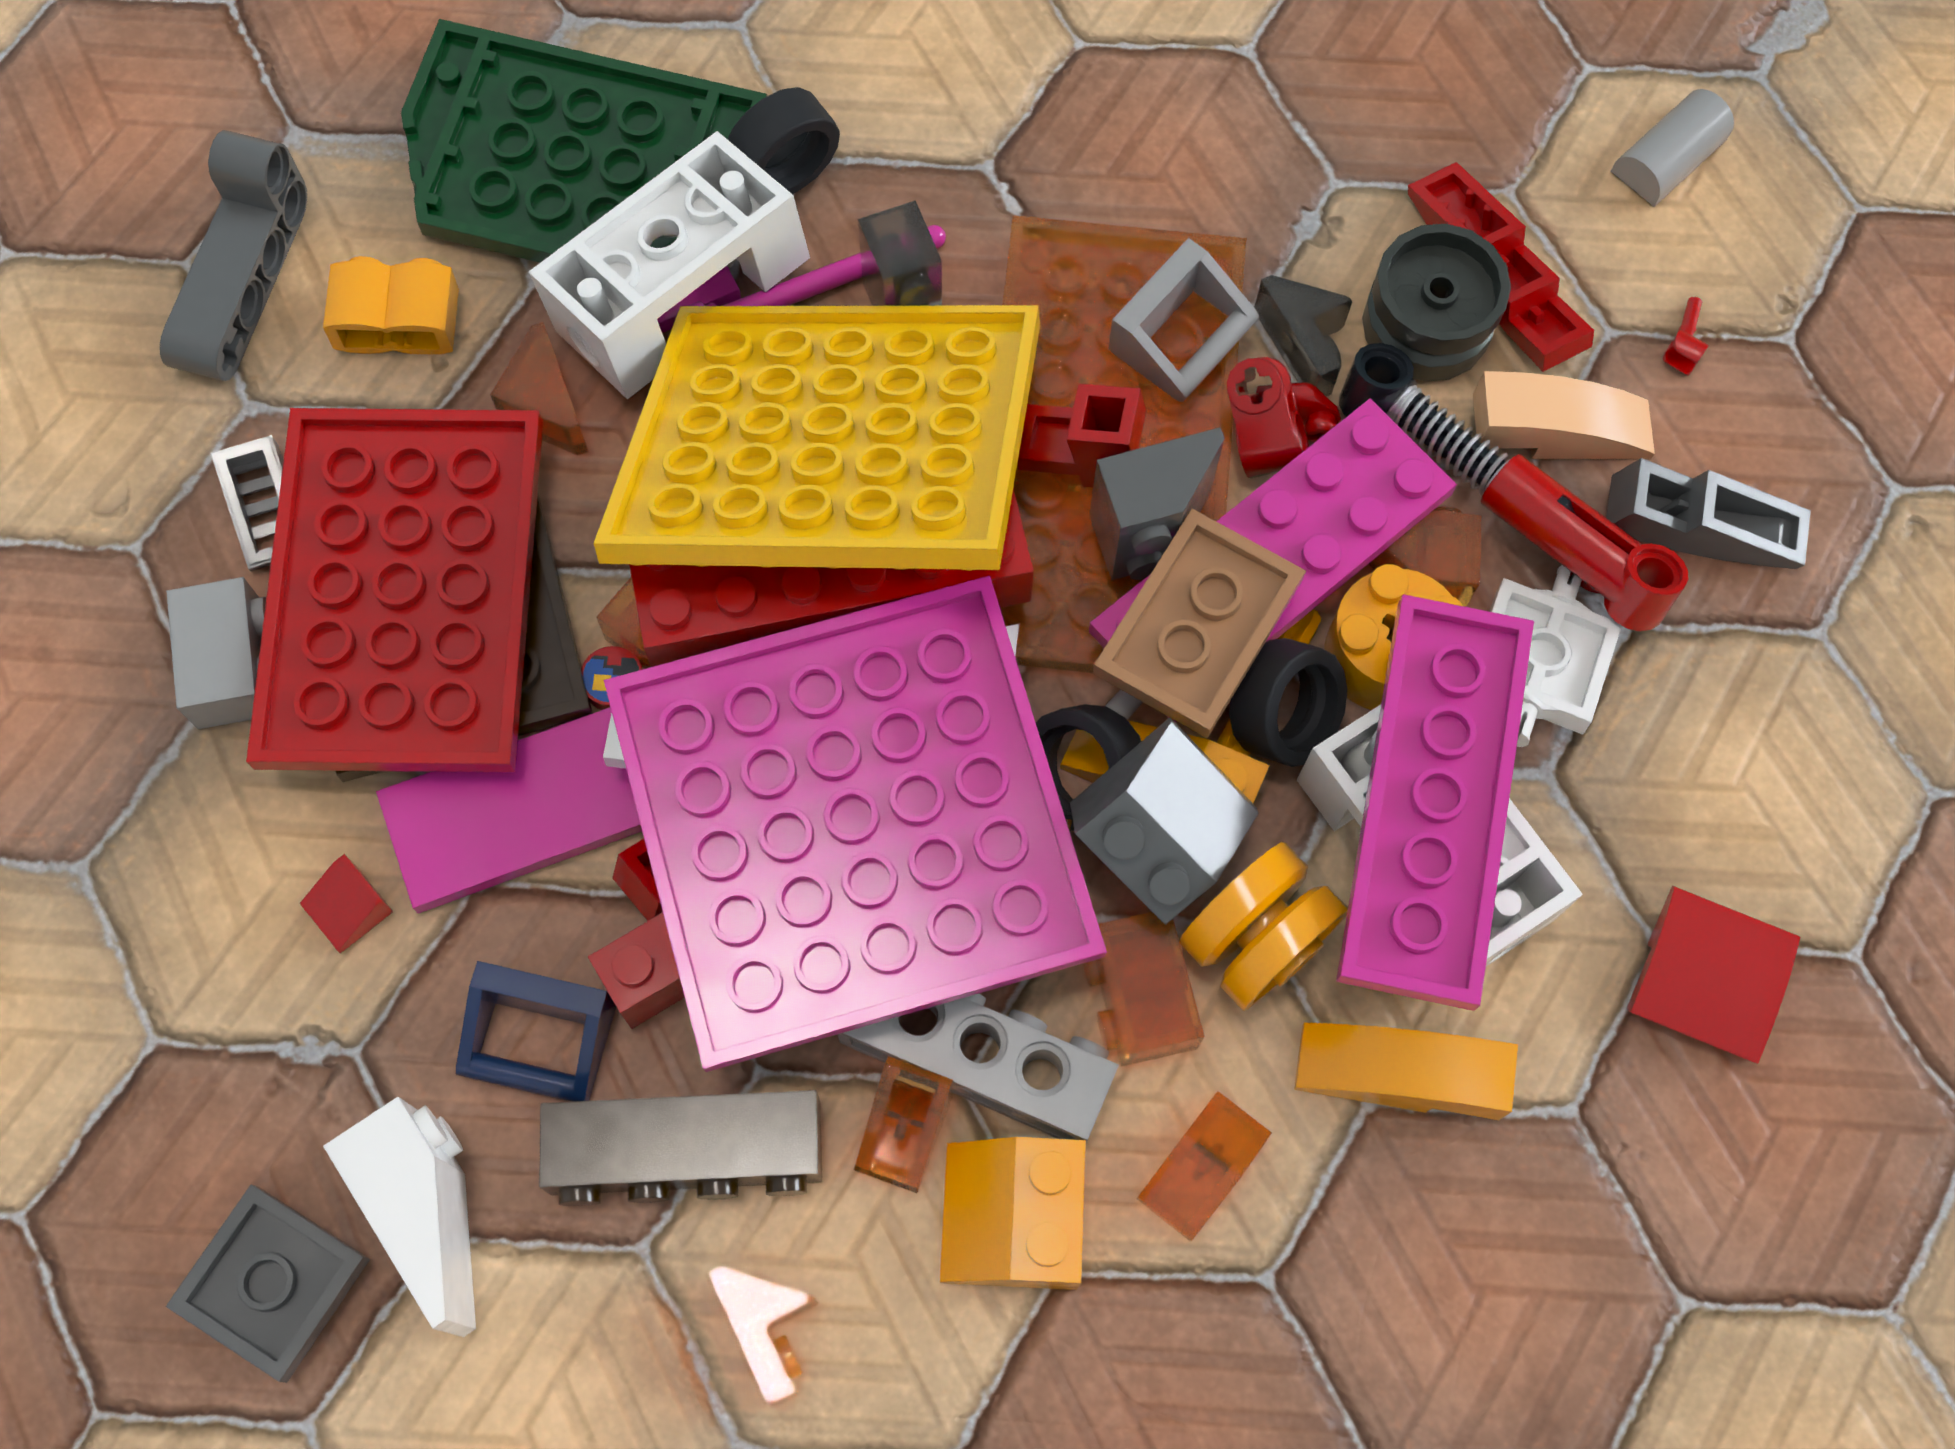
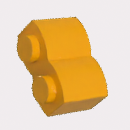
(391, 307)

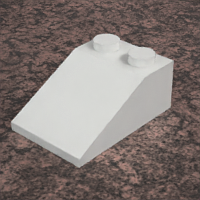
(416, 1202)

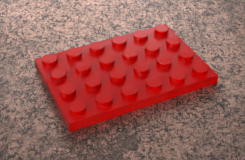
(398, 591)

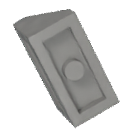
(1185, 271)

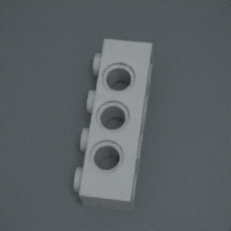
(999, 1084)

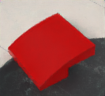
(1715, 974)

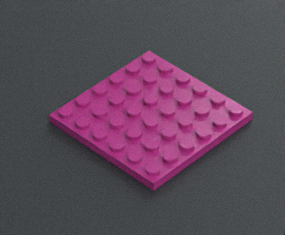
(851, 822)

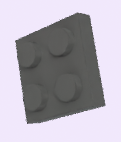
(268, 1283)

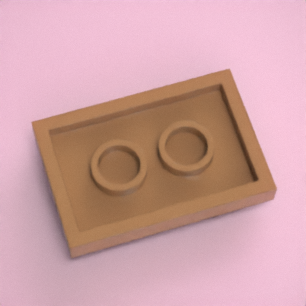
(1199, 622)

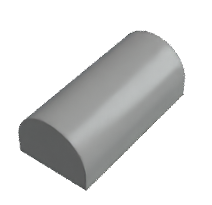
(1675, 145)

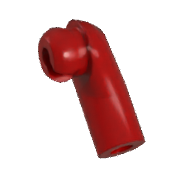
(1316, 409)

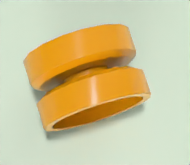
(1256, 917)

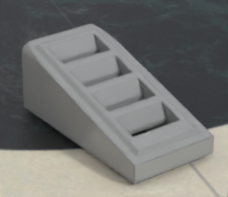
(243, 459)

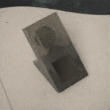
(1300, 326)

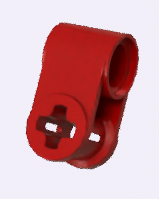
(1266, 431)

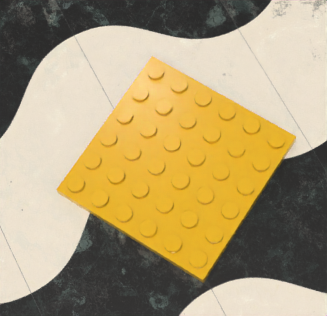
(827, 439)

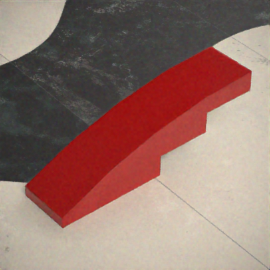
(1534, 313)

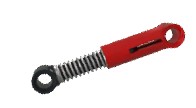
(1633, 577)

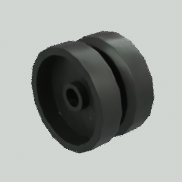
(1438, 299)

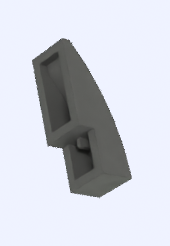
(1708, 516)

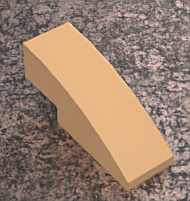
(1561, 417)

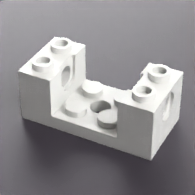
(613, 286)
(1530, 879)

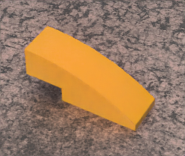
(1408, 1068)

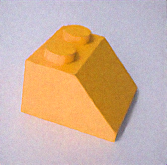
(1014, 1213)

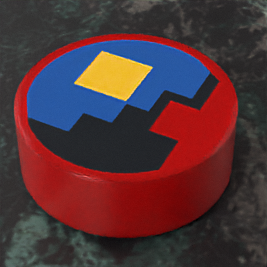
(603, 665)

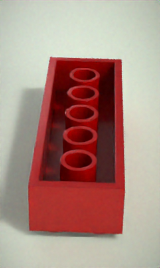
(713, 607)

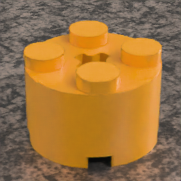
(1367, 620)

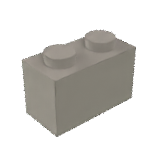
(215, 650)

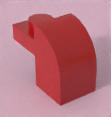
(1073, 439)

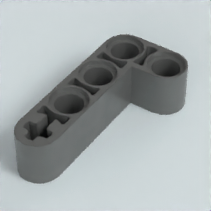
(238, 256)

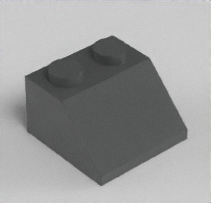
(1147, 496)
(1164, 820)

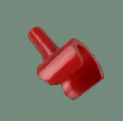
(1685, 348)

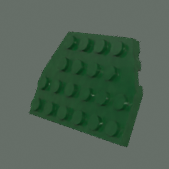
(541, 140)

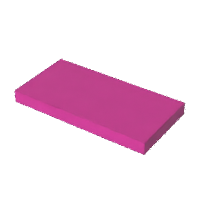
(489, 827)

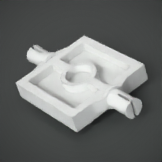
(1566, 655)

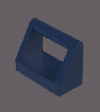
(540, 995)

